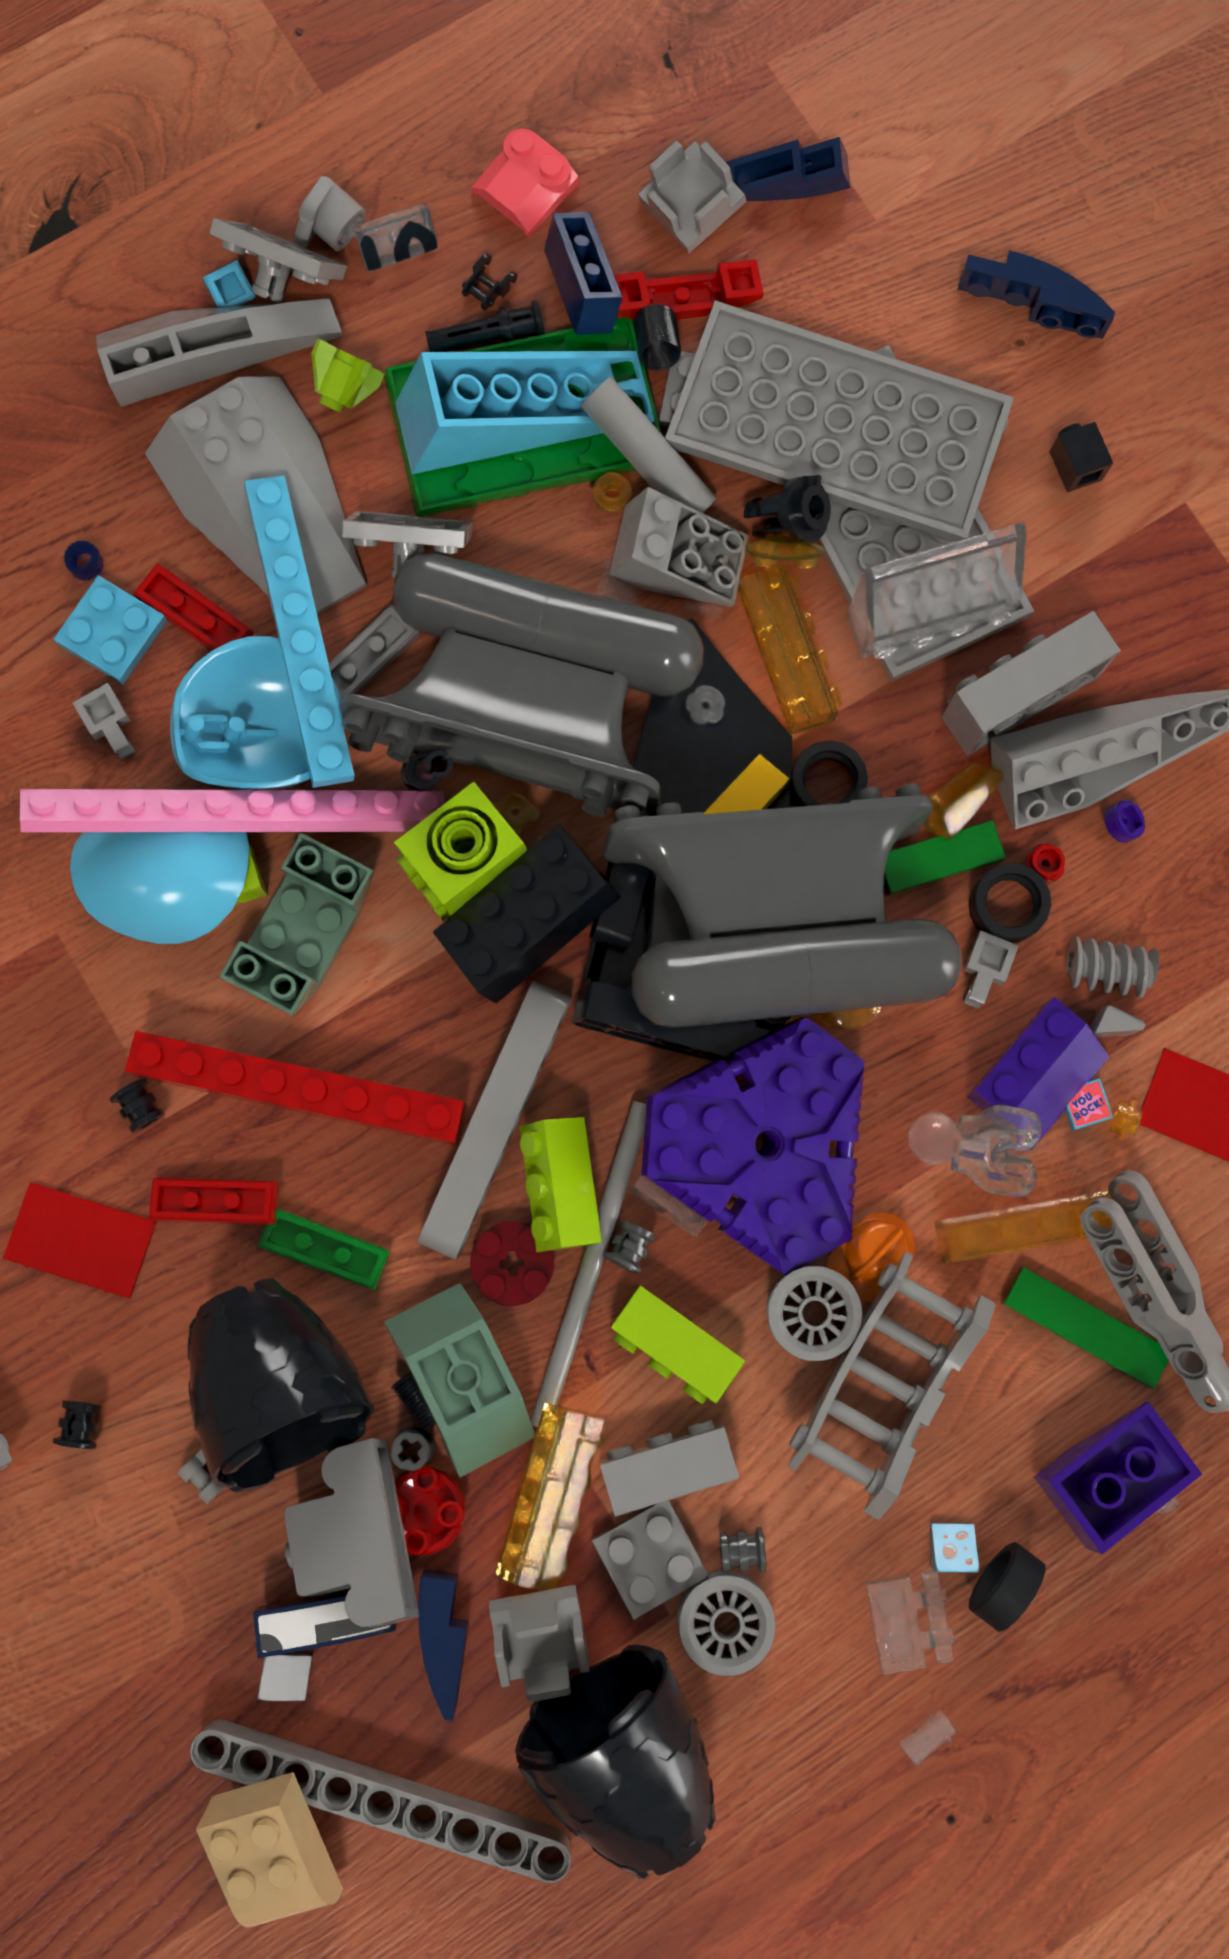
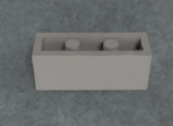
(668, 1467)

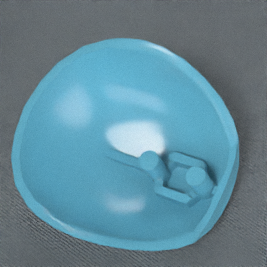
(238, 719)
(160, 882)

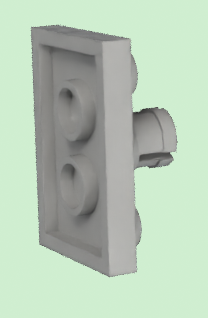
(276, 258)
(407, 534)

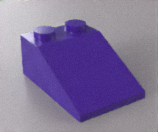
(1118, 1477)

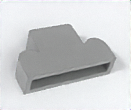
(354, 1538)

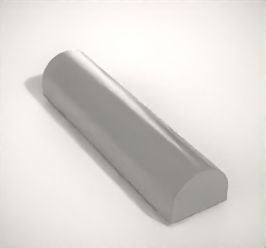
(645, 446)

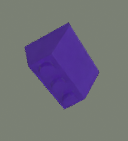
(1043, 1066)

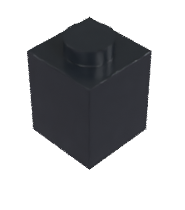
(1080, 456)

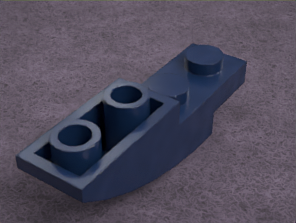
(1053, 294)

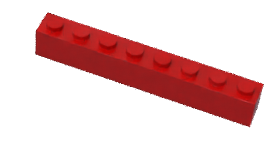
(296, 1088)

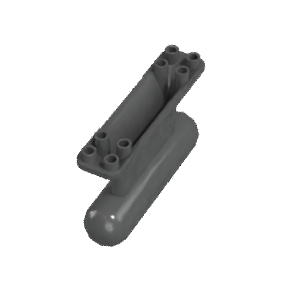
(527, 680)
(782, 911)

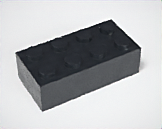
(526, 914)

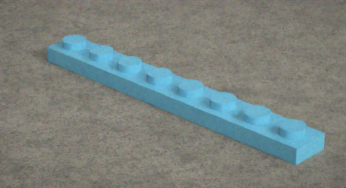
(299, 632)

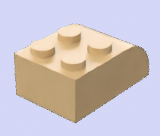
(268, 1852)

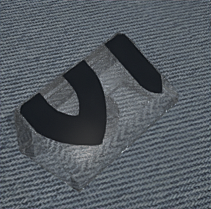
(396, 237)

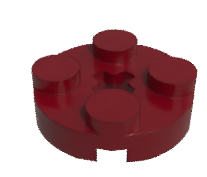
(496, 1282)

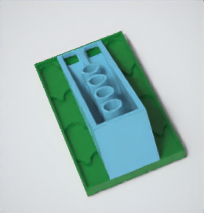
(511, 416)

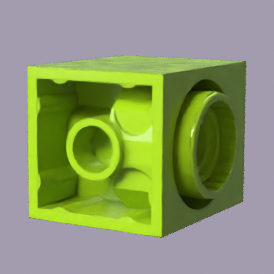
(458, 850)

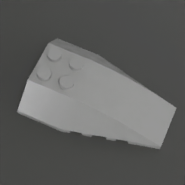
(248, 434)

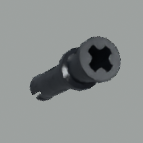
(504, 326)
(425, 770)

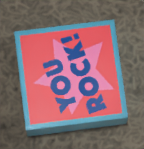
(1088, 1106)

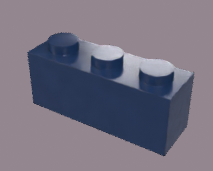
(582, 273)

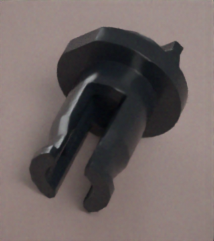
(801, 510)

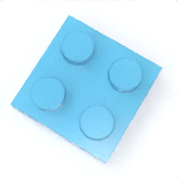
(110, 630)

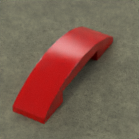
(694, 294)

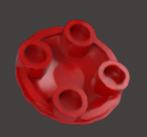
(429, 1509)

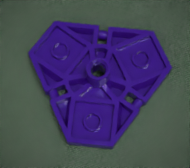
(791, 1192)

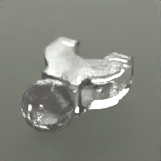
(982, 1146)

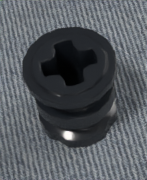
(137, 1105)
(78, 1425)

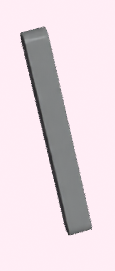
(405, 1795)

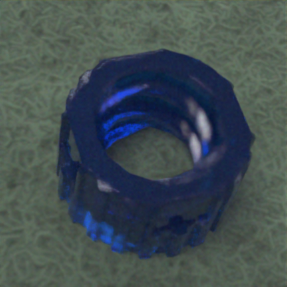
(80, 548)

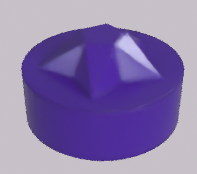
(1124, 821)

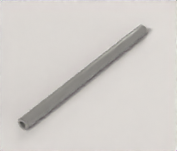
(592, 1261)

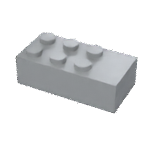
(1029, 682)

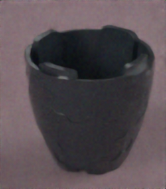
(269, 1386)
(623, 1763)

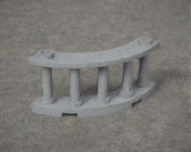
(922, 1402)

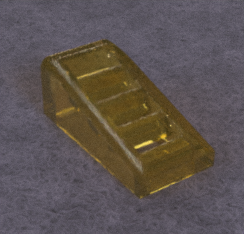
(961, 799)

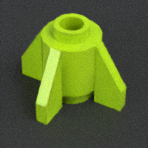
(342, 377)

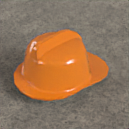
(873, 1244)

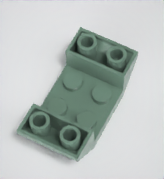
(301, 926)
(461, 1378)

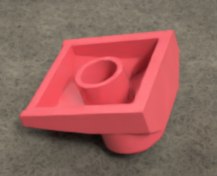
(527, 180)

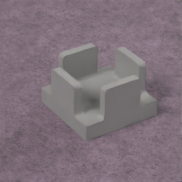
(691, 193)
(539, 1640)

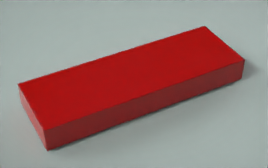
(189, 609)
(213, 1201)

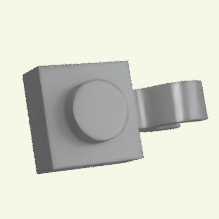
(104, 717)
(990, 963)

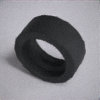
(833, 751)
(1027, 878)
(1007, 1586)

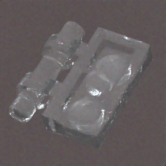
(897, 1626)

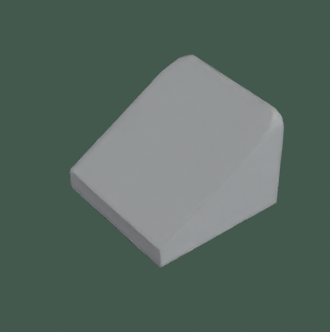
(1114, 1022)
(285, 1677)

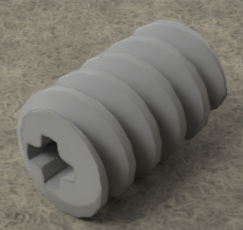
(1111, 965)

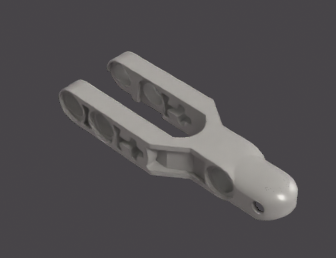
(1176, 1303)

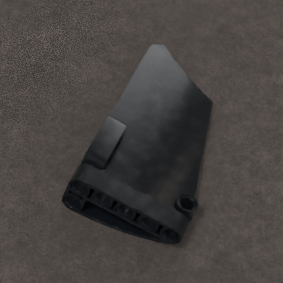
(693, 770)

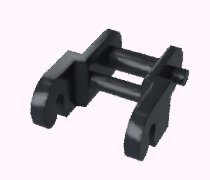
(498, 289)

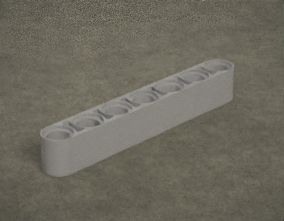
(494, 1120)

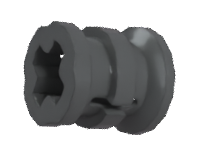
(630, 1247)
(426, 1453)
(743, 1550)

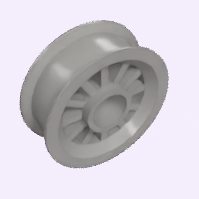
(849, 1299)
(753, 1652)

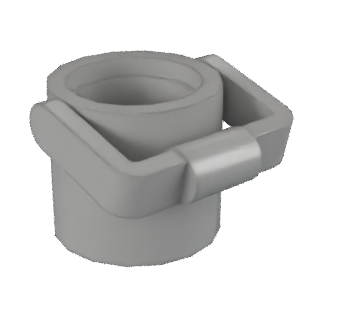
(328, 214)

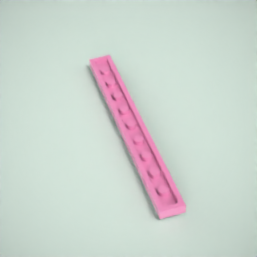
(224, 810)

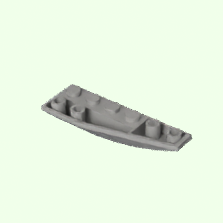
(207, 343)
(1100, 751)

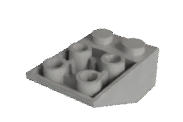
(678, 550)

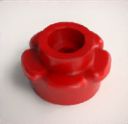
(1052, 855)

